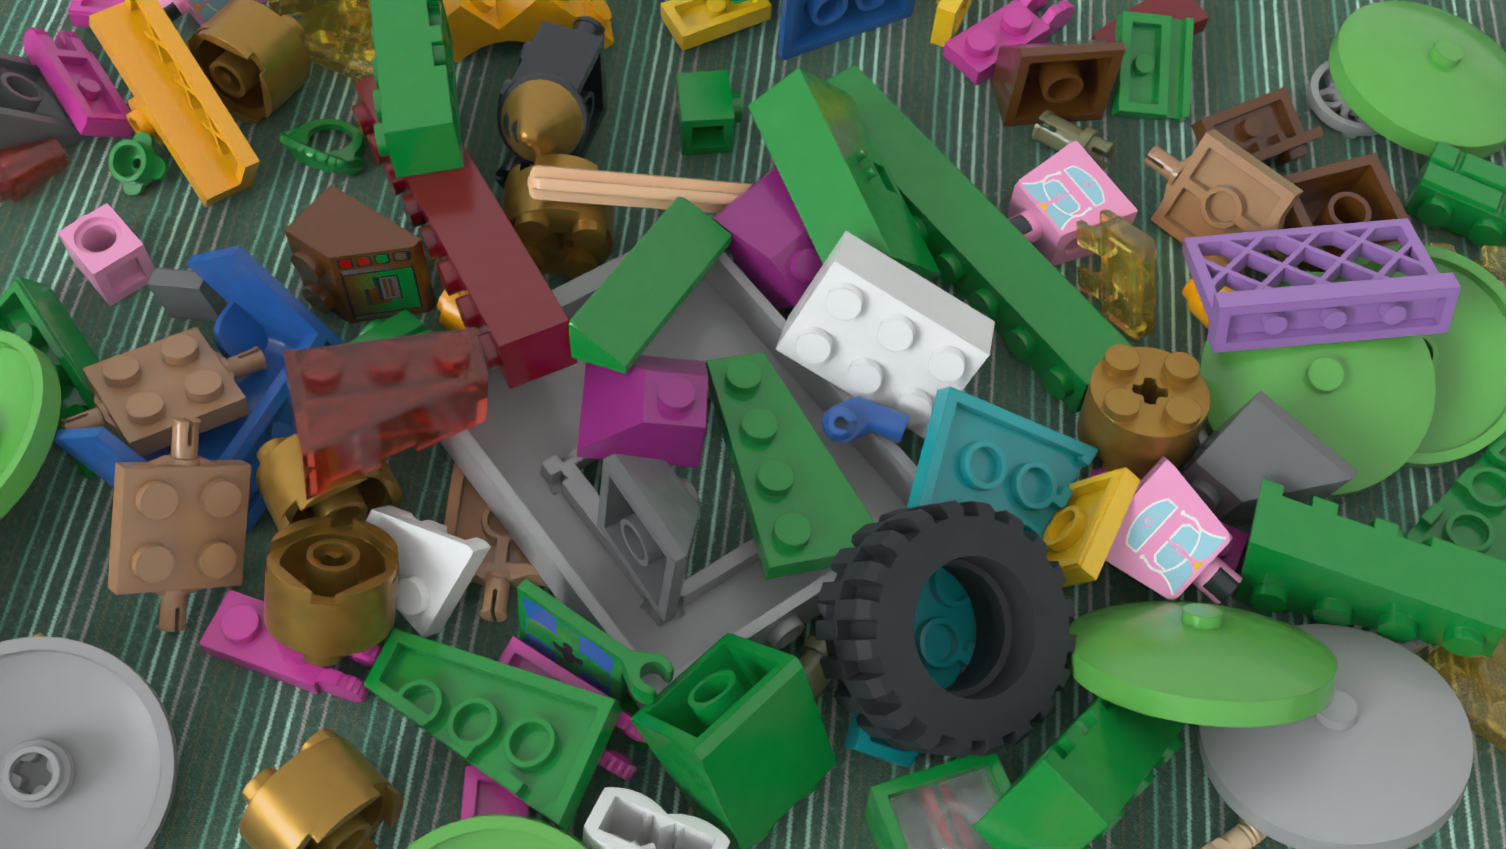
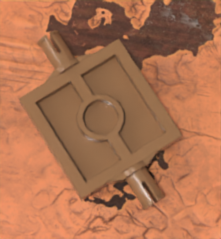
(1220, 193)
(163, 380)
(178, 524)
(505, 563)

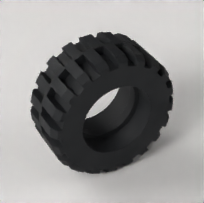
(1018, 629)

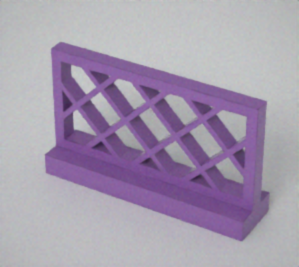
(1315, 307)

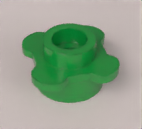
(124, 163)

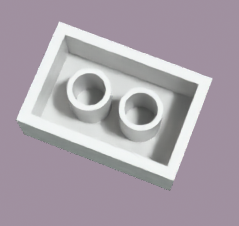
(885, 332)

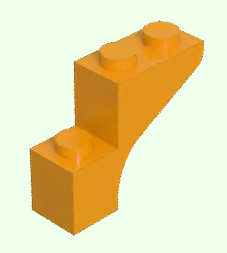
(493, 21)

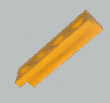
(177, 98)

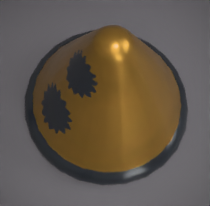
(542, 117)

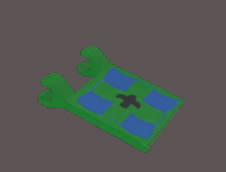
(588, 650)

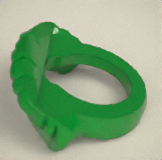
(340, 162)

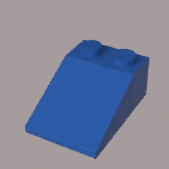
(817, 23)

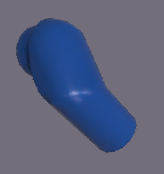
(861, 417)

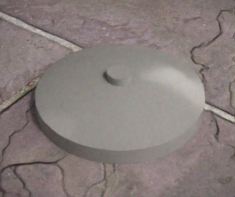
(80, 749)
(1363, 772)

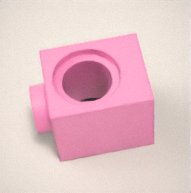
(107, 254)

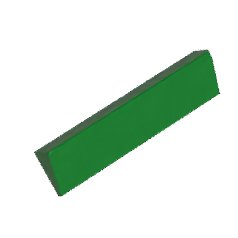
(647, 287)
(41, 320)

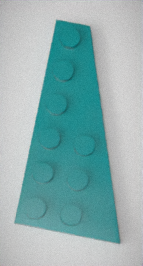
(988, 458)

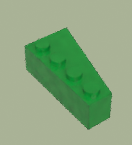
(415, 87)
(1371, 576)
(1082, 780)

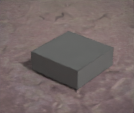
(185, 294)

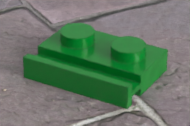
(1154, 68)

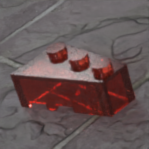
(380, 398)

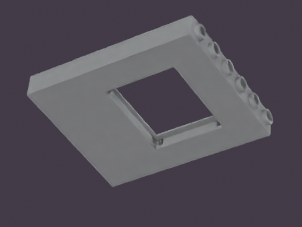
(533, 441)

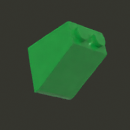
(739, 737)

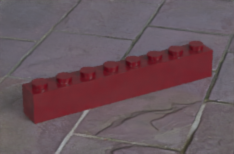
(480, 260)

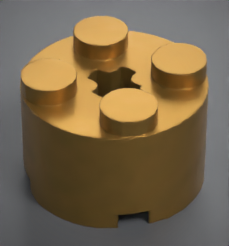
(251, 58)
(559, 234)
(1143, 408)
(344, 499)
(330, 588)
(319, 799)

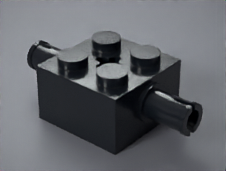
(578, 59)

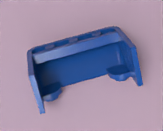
(258, 315)

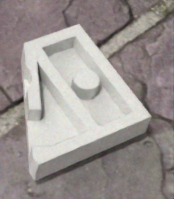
(431, 567)

